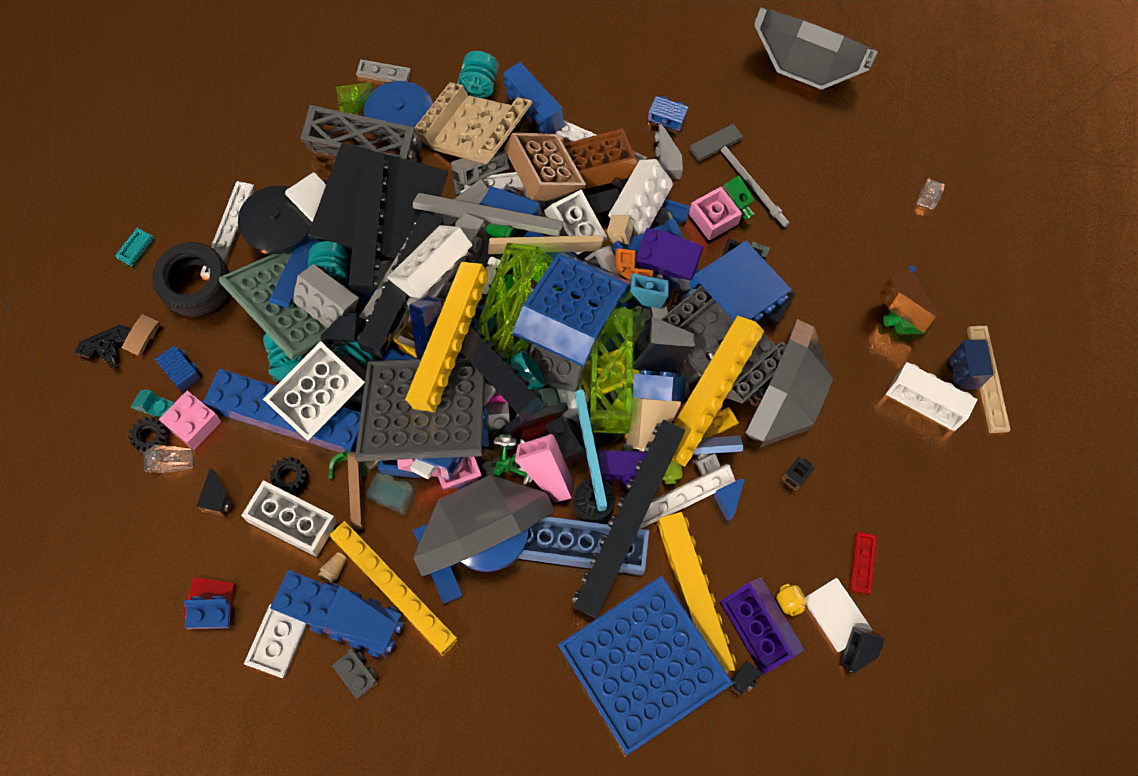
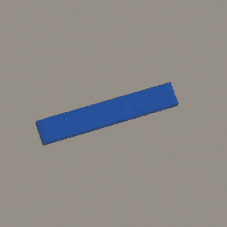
(297, 264)

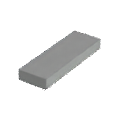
(382, 71)

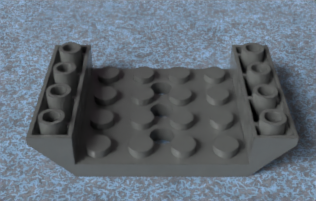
(710, 324)

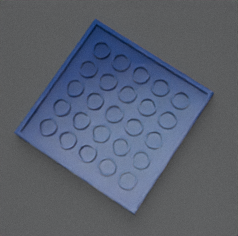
(645, 665)

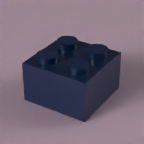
(971, 365)

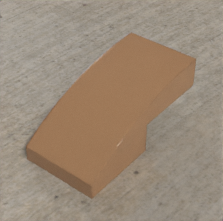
(141, 332)

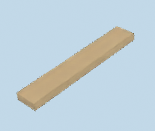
(549, 244)
(991, 391)

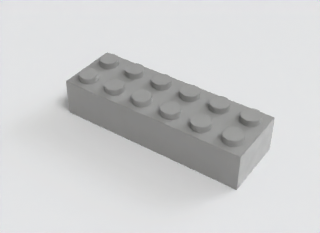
(475, 231)

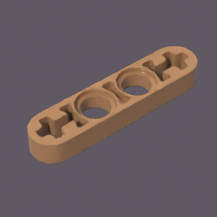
(355, 492)

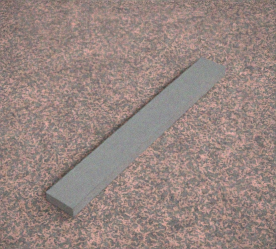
(488, 214)

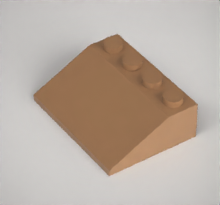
(543, 165)

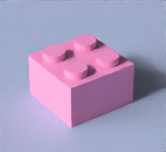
(715, 213)
(190, 420)

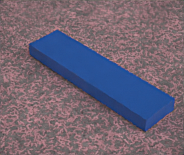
(443, 578)

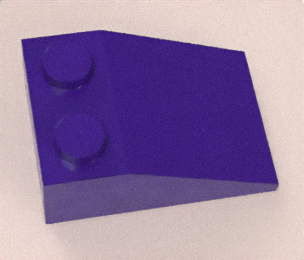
(668, 254)

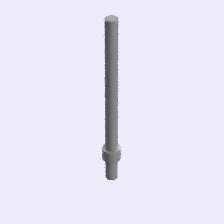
(775, 211)

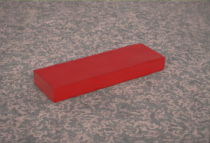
(863, 563)

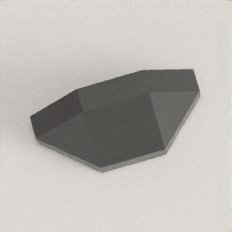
(811, 51)
(795, 389)
(477, 520)

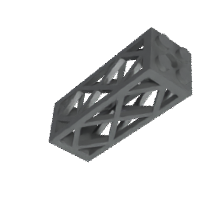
(318, 141)

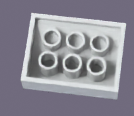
(314, 391)

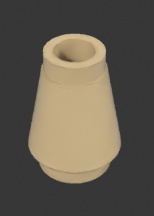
(330, 571)

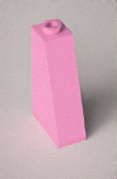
(546, 466)

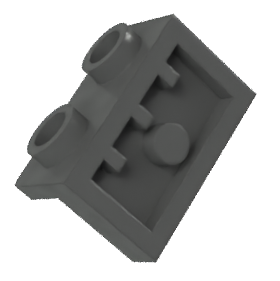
(355, 674)

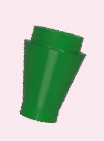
(500, 231)

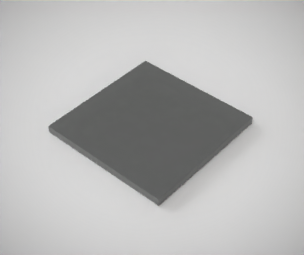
(398, 432)

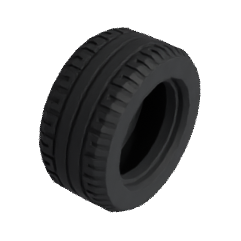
(178, 259)

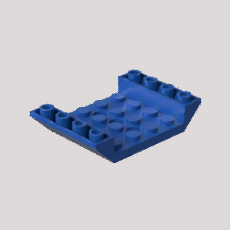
(569, 324)

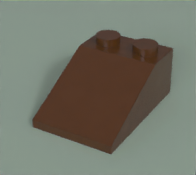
(908, 300)

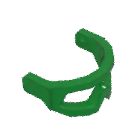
(338, 459)

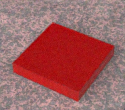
(208, 588)

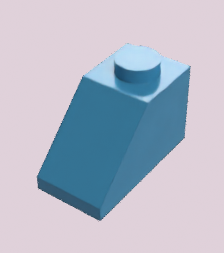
(649, 290)

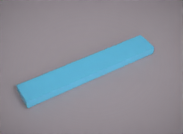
(590, 451)

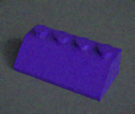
(762, 625)

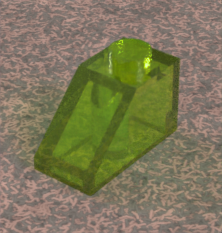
(353, 97)

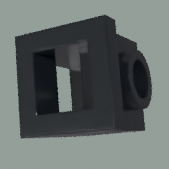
(792, 478)
(744, 678)

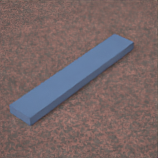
(710, 445)

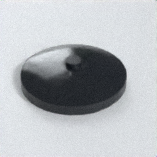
(272, 221)

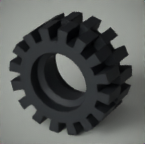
(143, 426)
(281, 467)

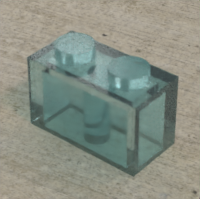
(391, 493)

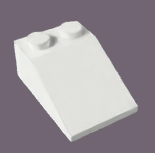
(576, 217)

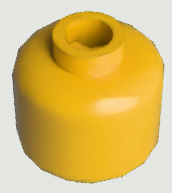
(791, 599)

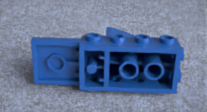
(339, 613)

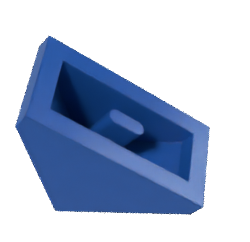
(728, 498)

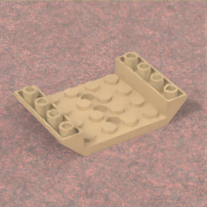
(462, 118)

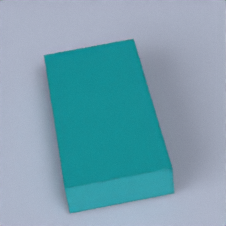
(134, 247)

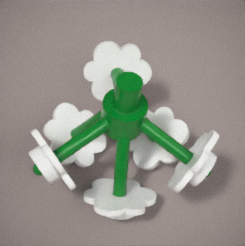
(505, 464)

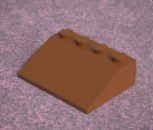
(602, 158)

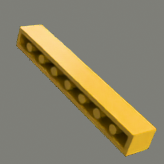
(447, 337)
(715, 385)
(693, 586)
(394, 588)

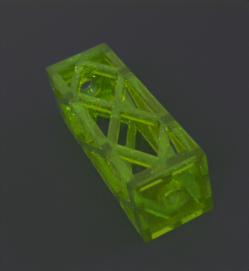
(532, 262)
(613, 420)

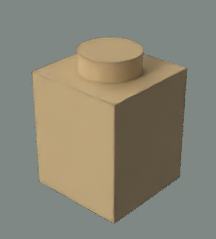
(620, 229)

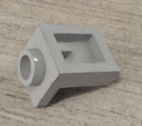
(706, 462)

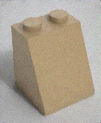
(645, 416)

